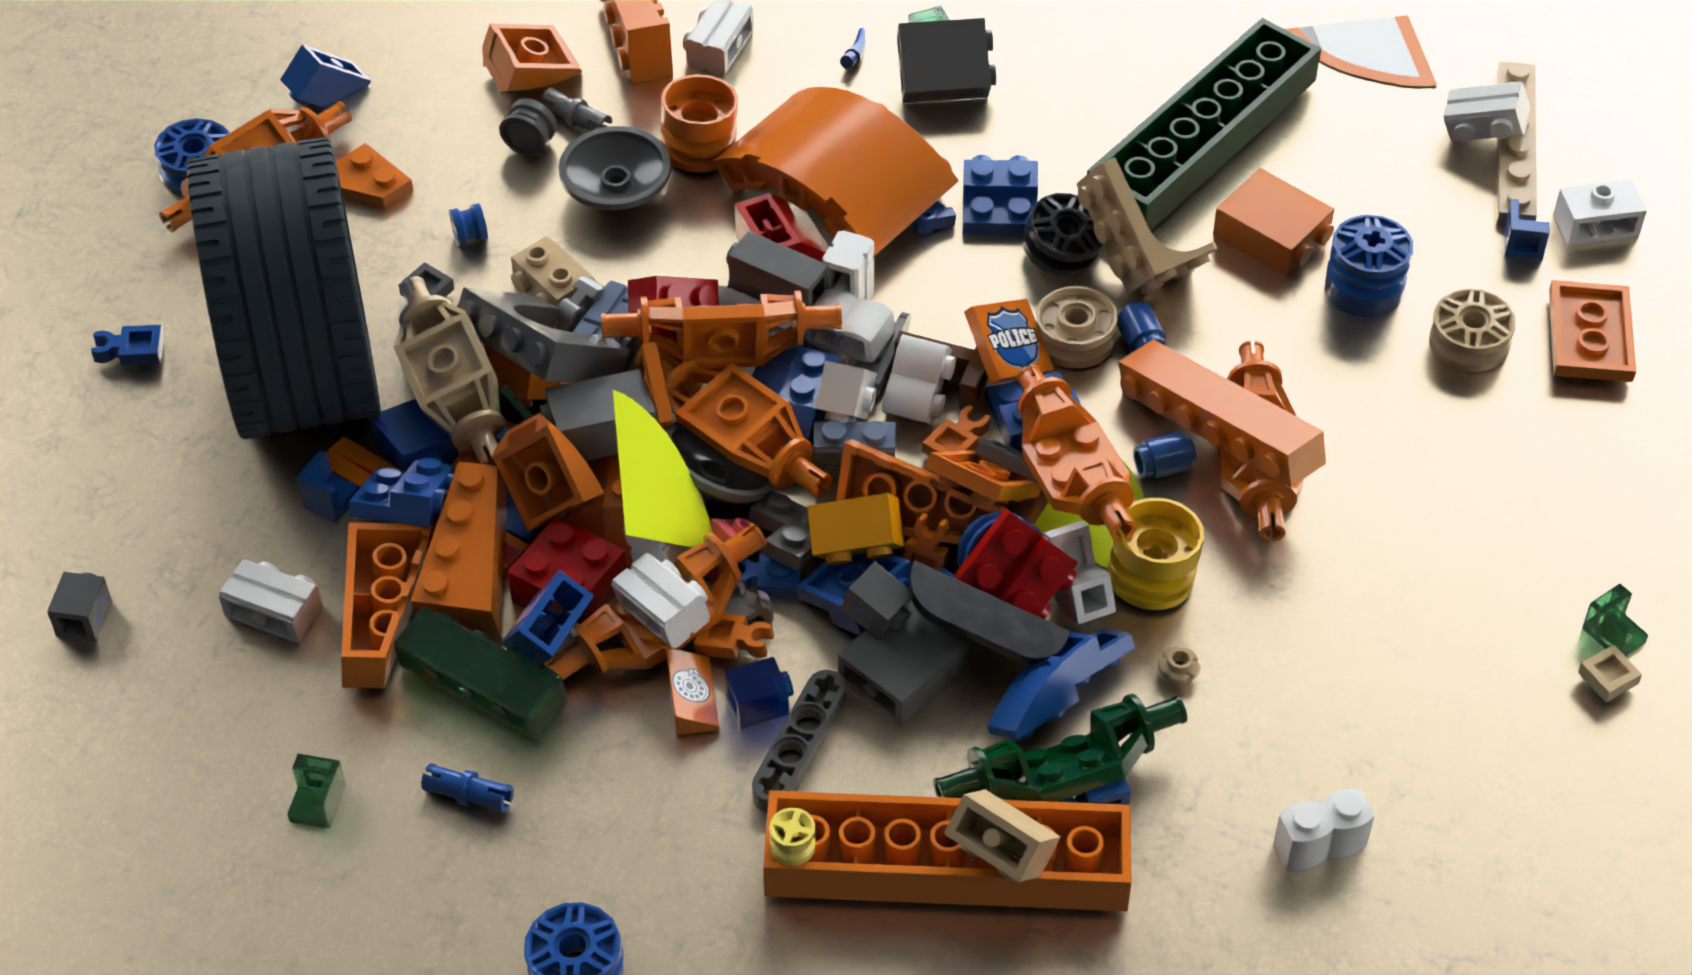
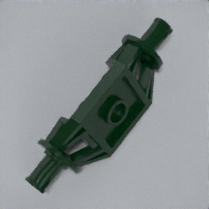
(1069, 767)

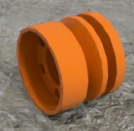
(698, 121)

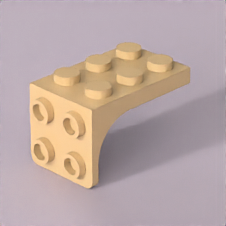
(1119, 225)

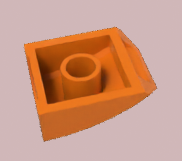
(527, 57)
(544, 472)

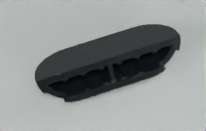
(983, 617)

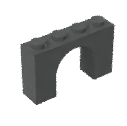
(525, 333)

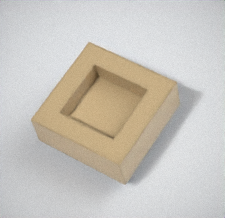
(1609, 673)

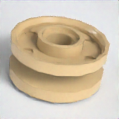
(1077, 326)
(1472, 330)

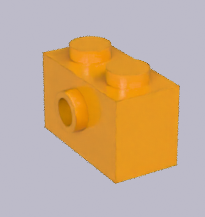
(855, 528)

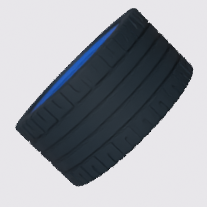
(282, 287)

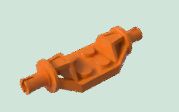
(261, 131)
(723, 332)
(743, 422)
(1073, 455)
(1257, 492)
(642, 646)

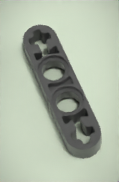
(803, 741)

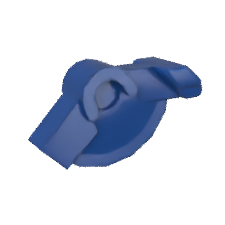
(935, 217)

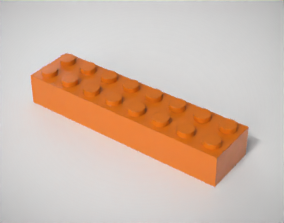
(899, 853)

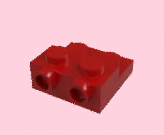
(1018, 566)

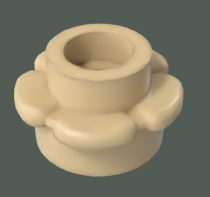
(1177, 674)

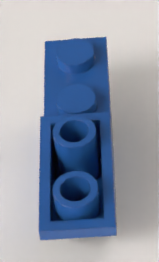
(1050, 685)

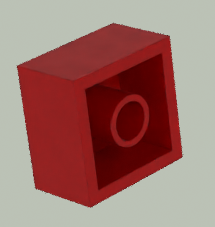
(576, 553)

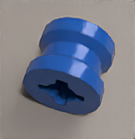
(468, 224)

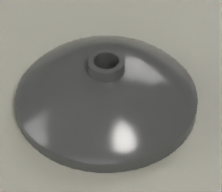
(614, 168)
(716, 474)

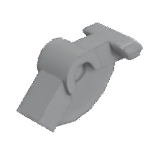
(574, 308)
(749, 603)

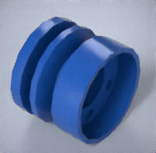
(1368, 265)

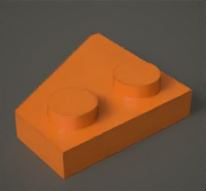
(371, 178)

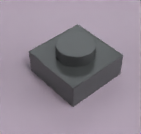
(436, 281)

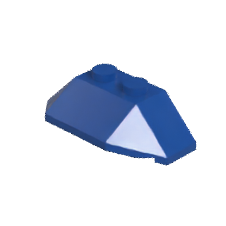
(797, 378)

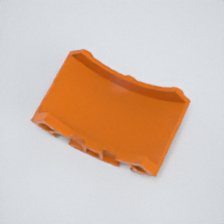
(842, 161)

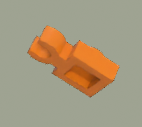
(957, 436)
(926, 546)
(734, 635)

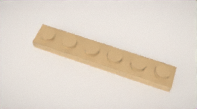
(1518, 153)

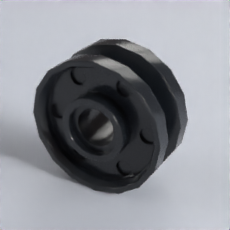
(1061, 236)

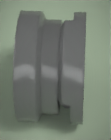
(528, 127)

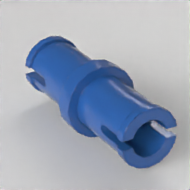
(467, 787)

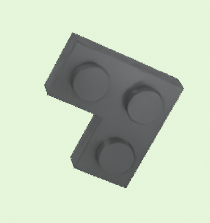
(790, 527)

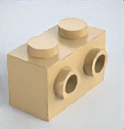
(546, 271)
(1001, 836)

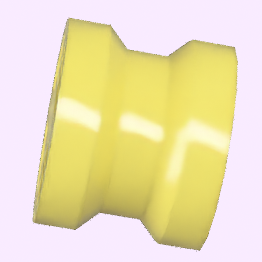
(788, 825)

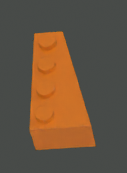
(642, 38)
(872, 472)
(467, 550)
(378, 593)

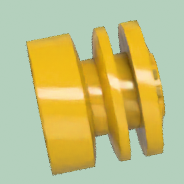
(1161, 558)

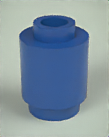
(1139, 325)
(1164, 455)

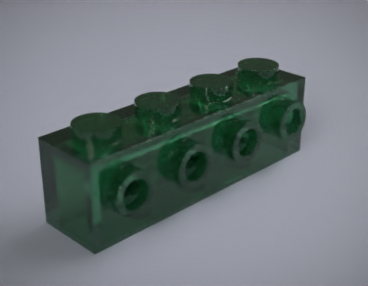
(481, 672)

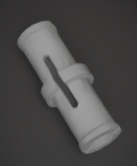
(575, 110)

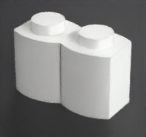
(864, 330)
(918, 380)
(1323, 829)

